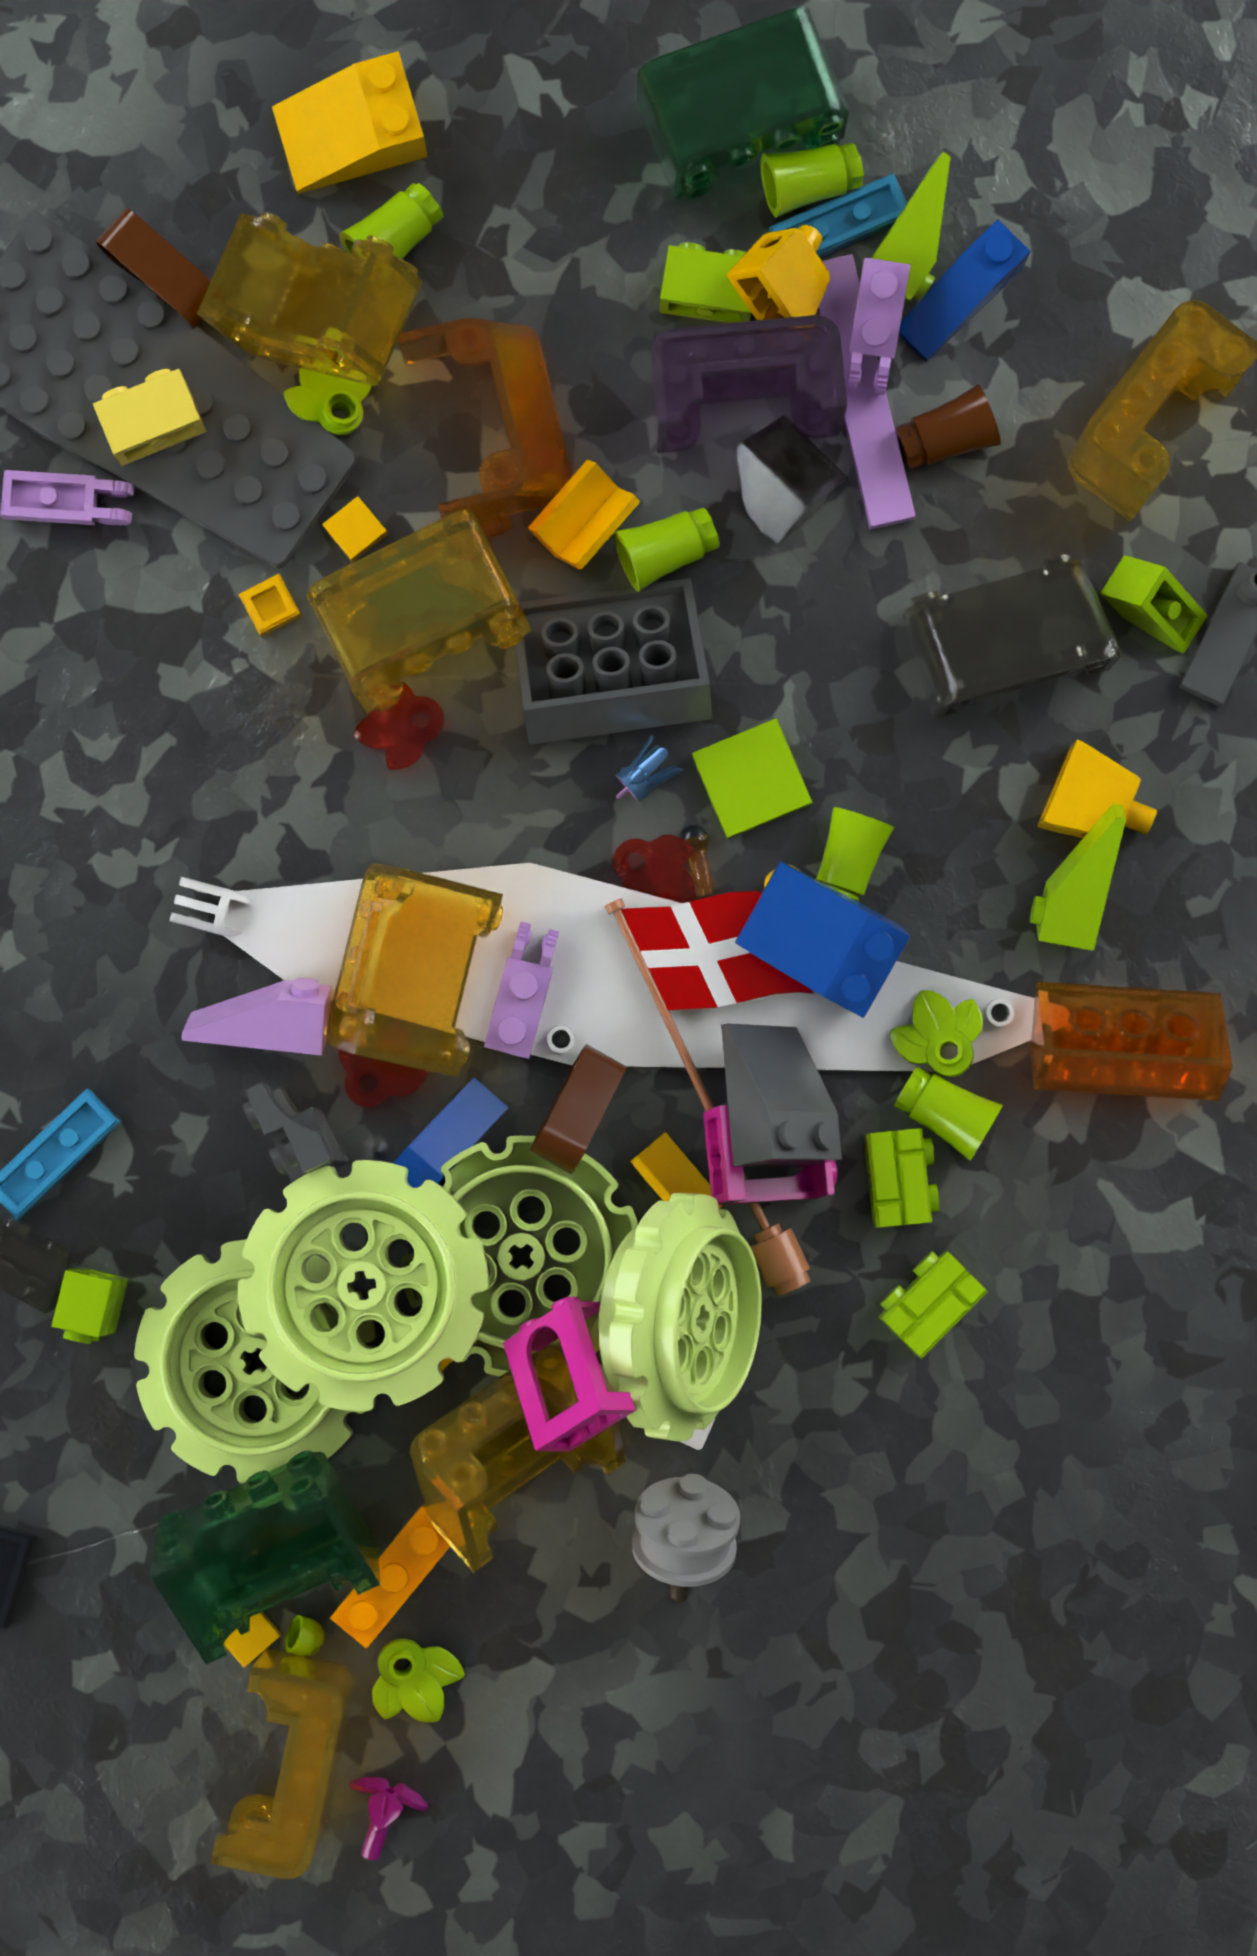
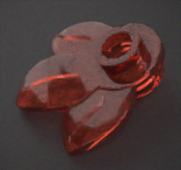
(395, 730)
(663, 868)
(391, 1078)

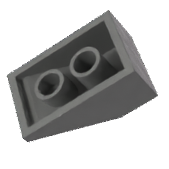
(776, 1099)

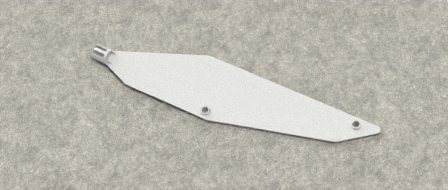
(595, 979)

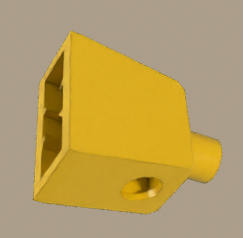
(782, 274)
(1086, 790)

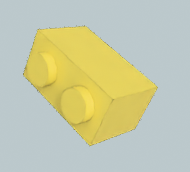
(149, 416)

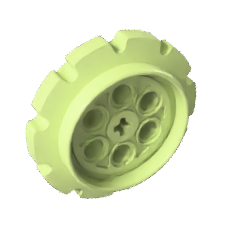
(573, 1200)
(283, 1299)
(680, 1315)
(215, 1428)

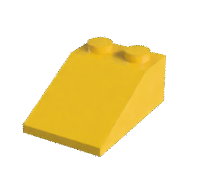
(351, 124)

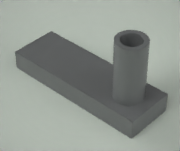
(1225, 639)

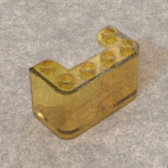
(311, 301)
(1190, 352)
(416, 605)
(487, 1453)
(284, 1831)

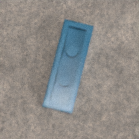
(852, 215)
(55, 1153)

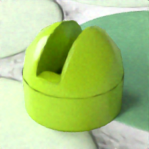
(304, 1636)

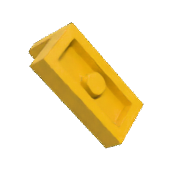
(583, 515)
(669, 1170)

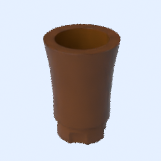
(949, 430)

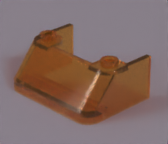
(538, 459)

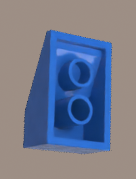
(823, 939)

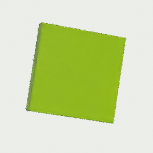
(751, 778)

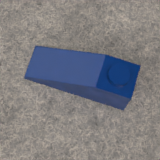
(964, 290)
(451, 1132)

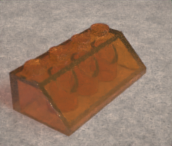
(1129, 1041)

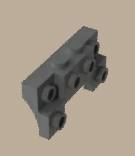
(300, 1138)

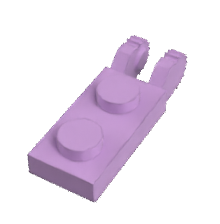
(877, 319)
(62, 498)
(521, 997)

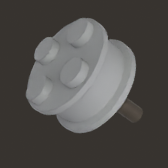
(685, 1532)

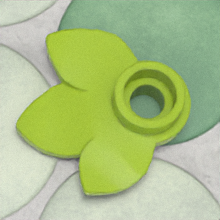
(324, 393)
(935, 1027)
(418, 1686)

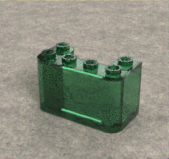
(739, 98)
(259, 1549)

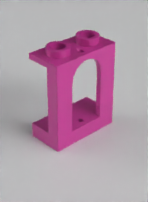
(728, 1182)
(596, 1406)

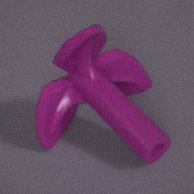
(384, 1809)

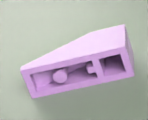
(276, 1017)

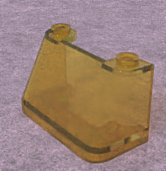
(409, 968)

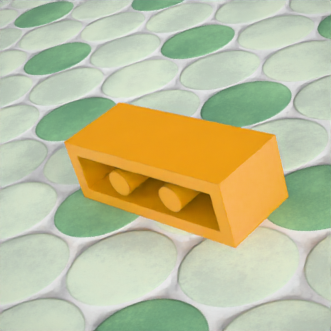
(401, 1570)

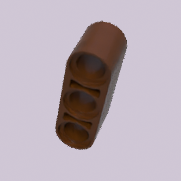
(155, 263)
(578, 1109)

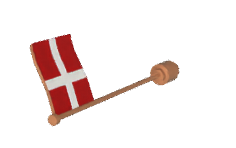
(694, 964)

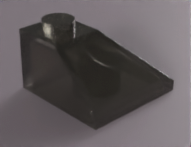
(784, 478)

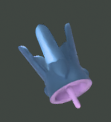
(636, 776)

